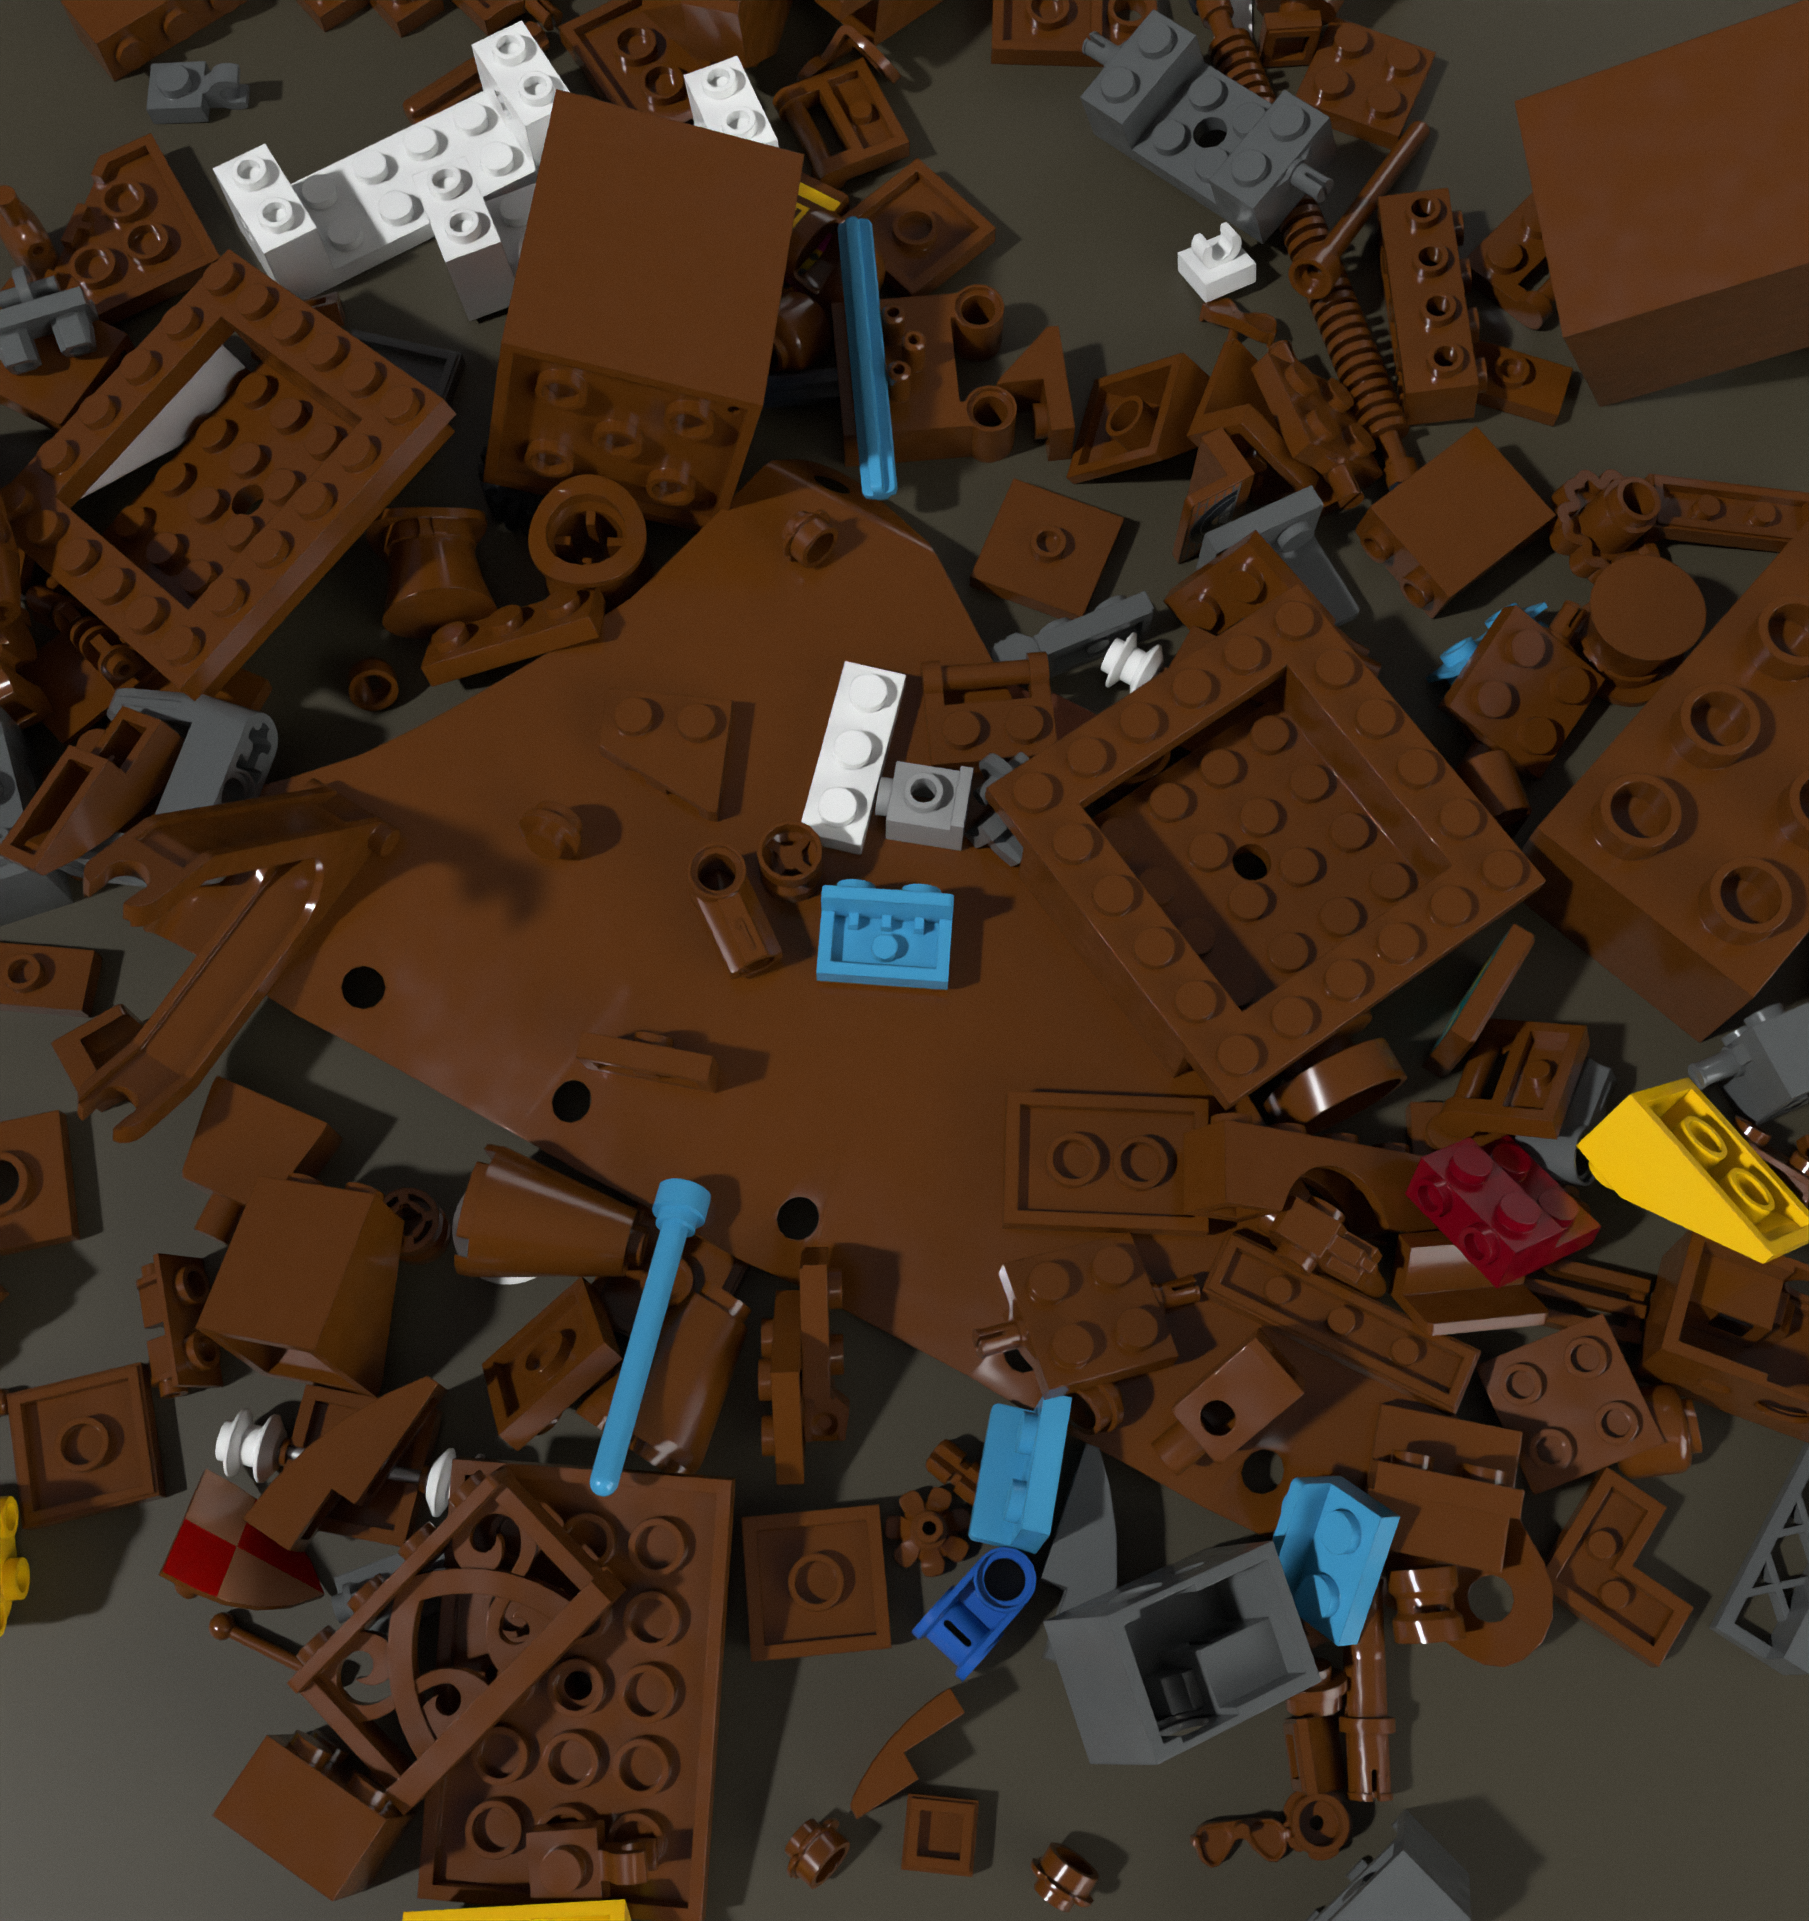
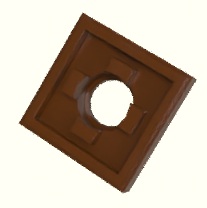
(45, 1202)

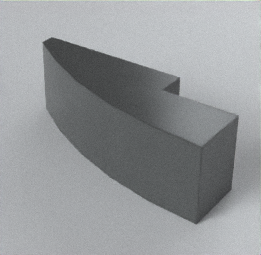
(1084, 1541)

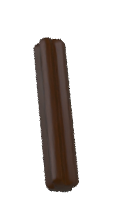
(456, 85)

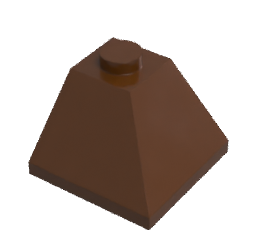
(1138, 417)

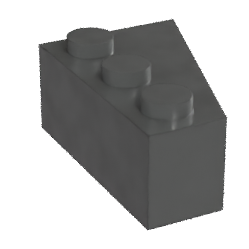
(1404, 1883)

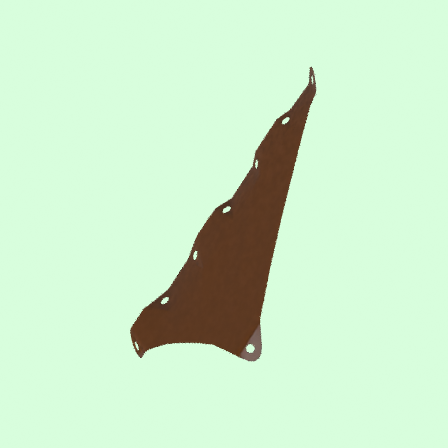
(824, 1089)

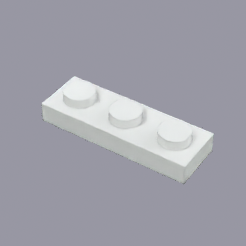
(853, 756)

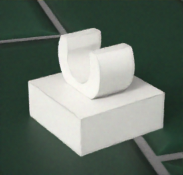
(1217, 264)

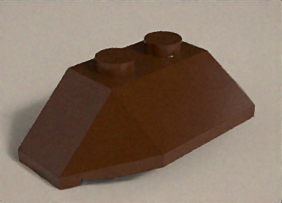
(722, 27)

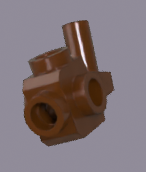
(1314, 1238)

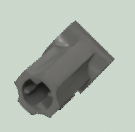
(1586, 1110)

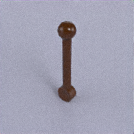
(224, 1626)

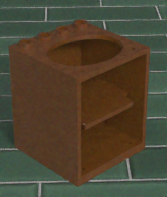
(1678, 205)
(642, 309)

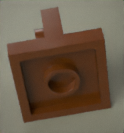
(1447, 1485)

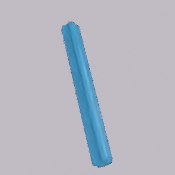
(867, 359)

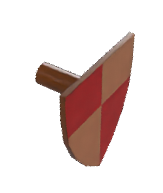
(230, 1559)

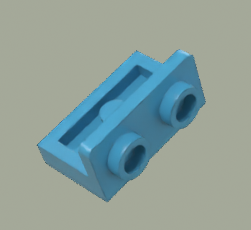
(885, 935)

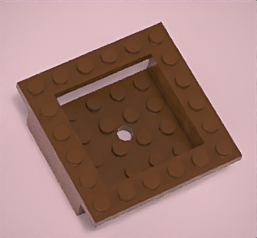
(311, 431)
(1361, 827)

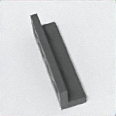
(1789, 1642)

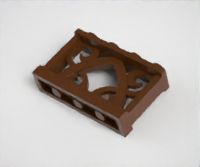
(433, 1734)

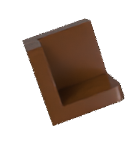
(95, 1043)

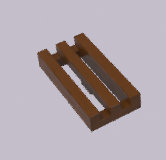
(1631, 1310)

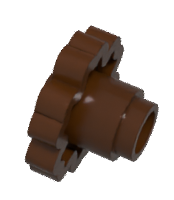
(1603, 520)

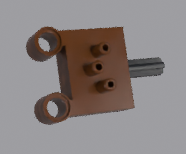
(921, 378)

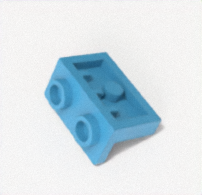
(1020, 1475)
(1333, 1552)

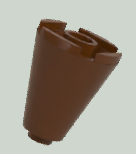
(543, 1223)

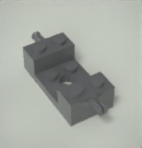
(1163, 97)
(1762, 1064)

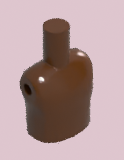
(25, 235)

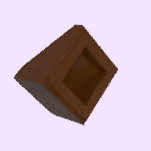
(1314, 1754)

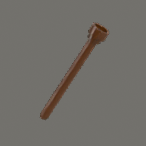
(1319, 265)

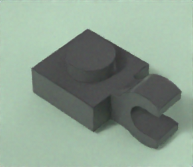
(189, 89)

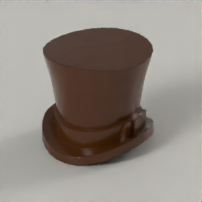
(590, 537)
(430, 568)
(1639, 626)

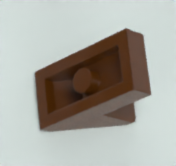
(1041, 387)

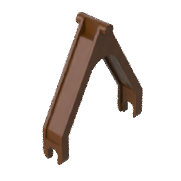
(304, 858)

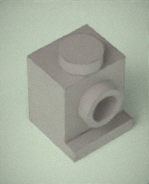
(929, 823)

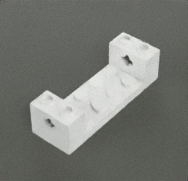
(367, 203)
(486, 237)

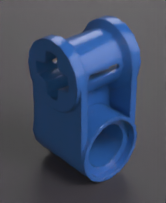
(975, 1613)

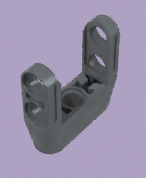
(220, 761)

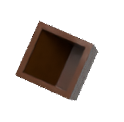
(309, 1284)

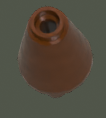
(685, 1381)

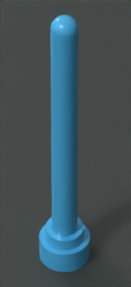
(679, 1210)

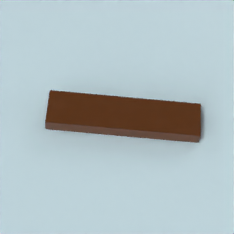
(1340, 1324)

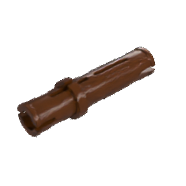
(1366, 1710)

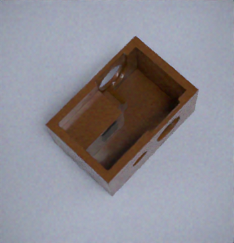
(1730, 1334)

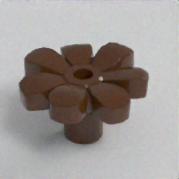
(923, 1547)

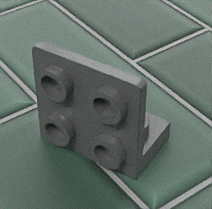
(1289, 530)

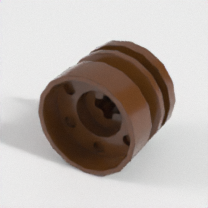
(1335, 1080)

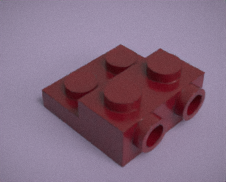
(1499, 1208)

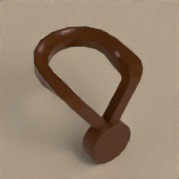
(839, 48)

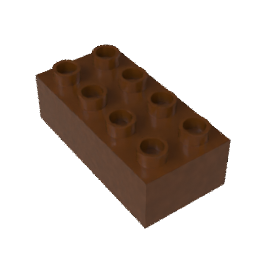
(1692, 828)

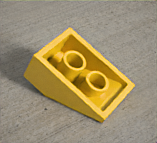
(1694, 1168)

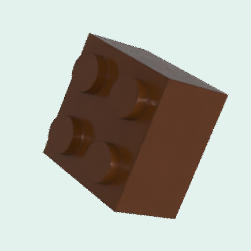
(314, 1812)

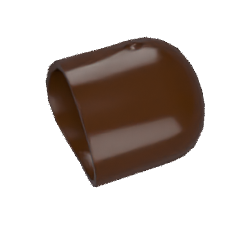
(824, 277)

